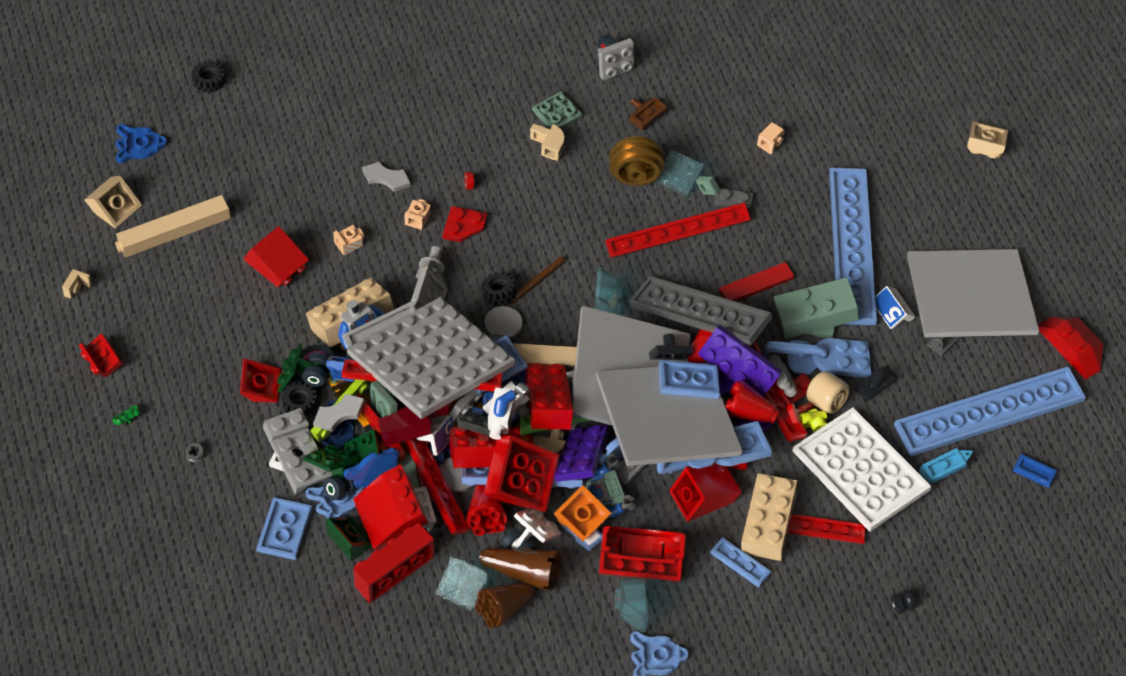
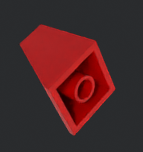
(277, 258)
(704, 490)

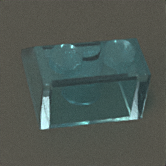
(607, 292)
(632, 603)

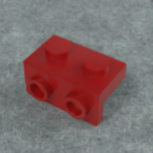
(101, 356)

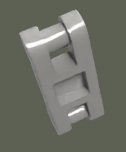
(785, 380)

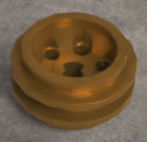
(636, 161)

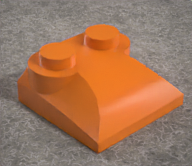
(582, 513)

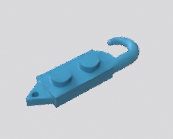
(944, 465)

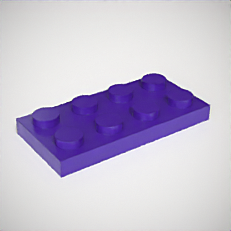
(739, 360)
(582, 453)

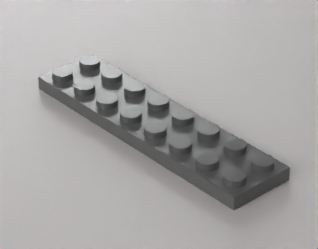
(700, 309)

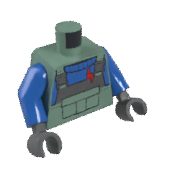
(608, 490)

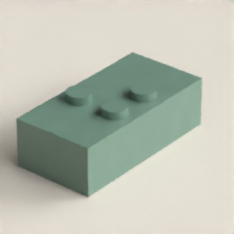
(816, 308)

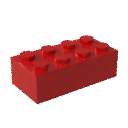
(548, 396)
(474, 449)
(393, 562)

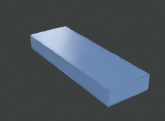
(740, 562)

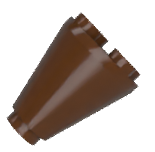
(502, 602)

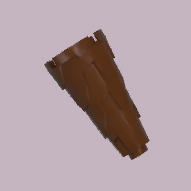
(525, 565)

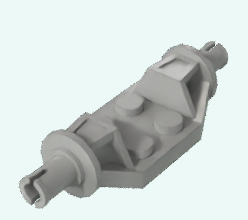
(430, 279)

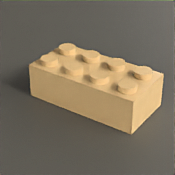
(325, 318)
(769, 517)

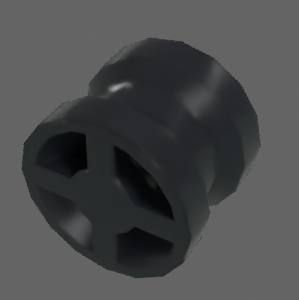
(903, 601)

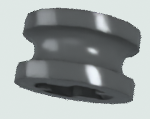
(194, 446)

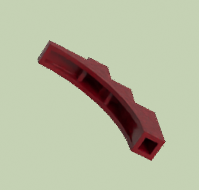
(407, 425)

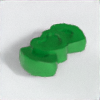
(126, 415)

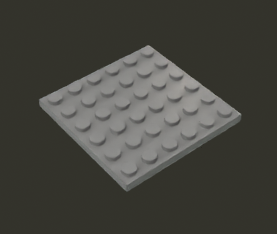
(430, 357)

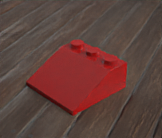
(521, 473)
(389, 506)

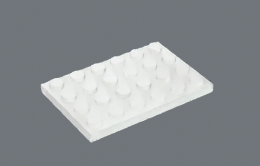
(861, 469)

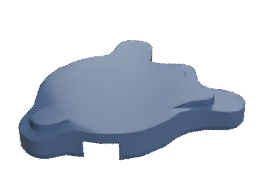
(332, 508)
(656, 655)

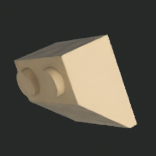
(113, 201)

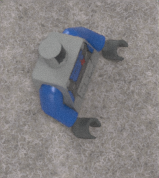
(356, 316)

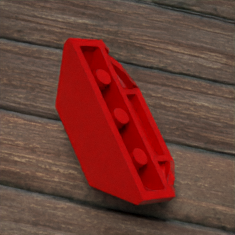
(1074, 343)

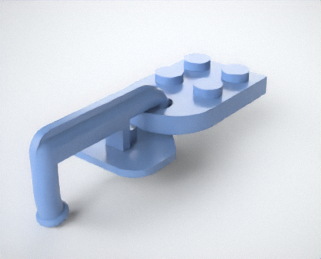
(830, 354)
(752, 443)

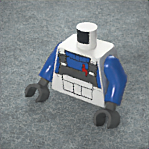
(503, 410)

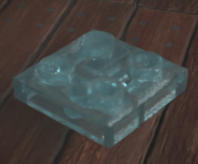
(679, 173)
(461, 583)

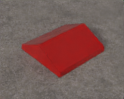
(259, 381)

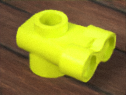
(813, 419)

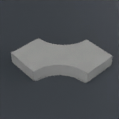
(392, 178)
(347, 408)

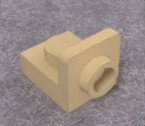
(74, 282)

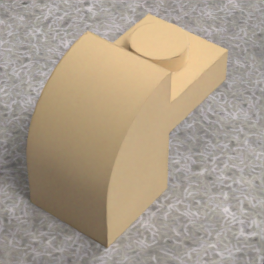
(551, 138)
(553, 444)

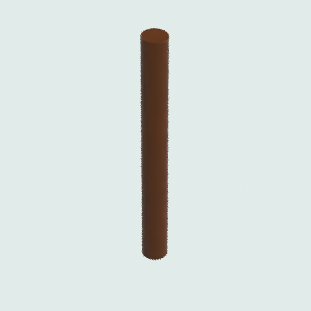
(537, 279)

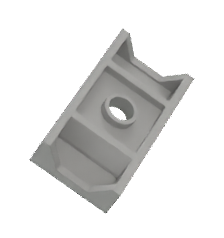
(291, 433)

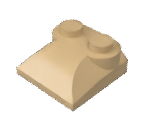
(987, 140)

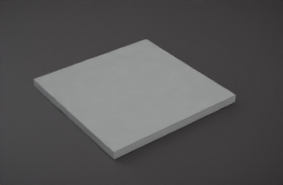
(972, 293)
(608, 344)
(664, 426)

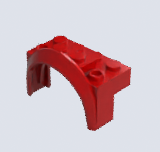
(641, 553)

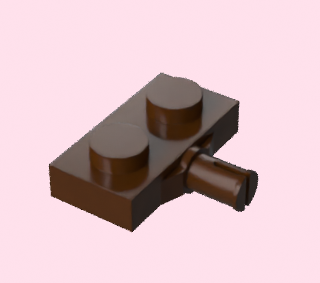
(647, 112)

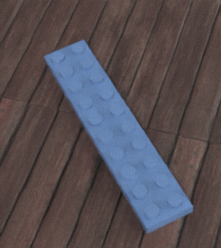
(853, 238)
(989, 411)

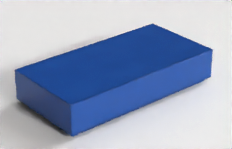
(1035, 470)

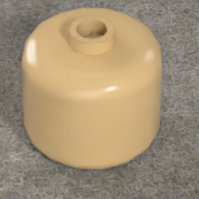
(827, 392)

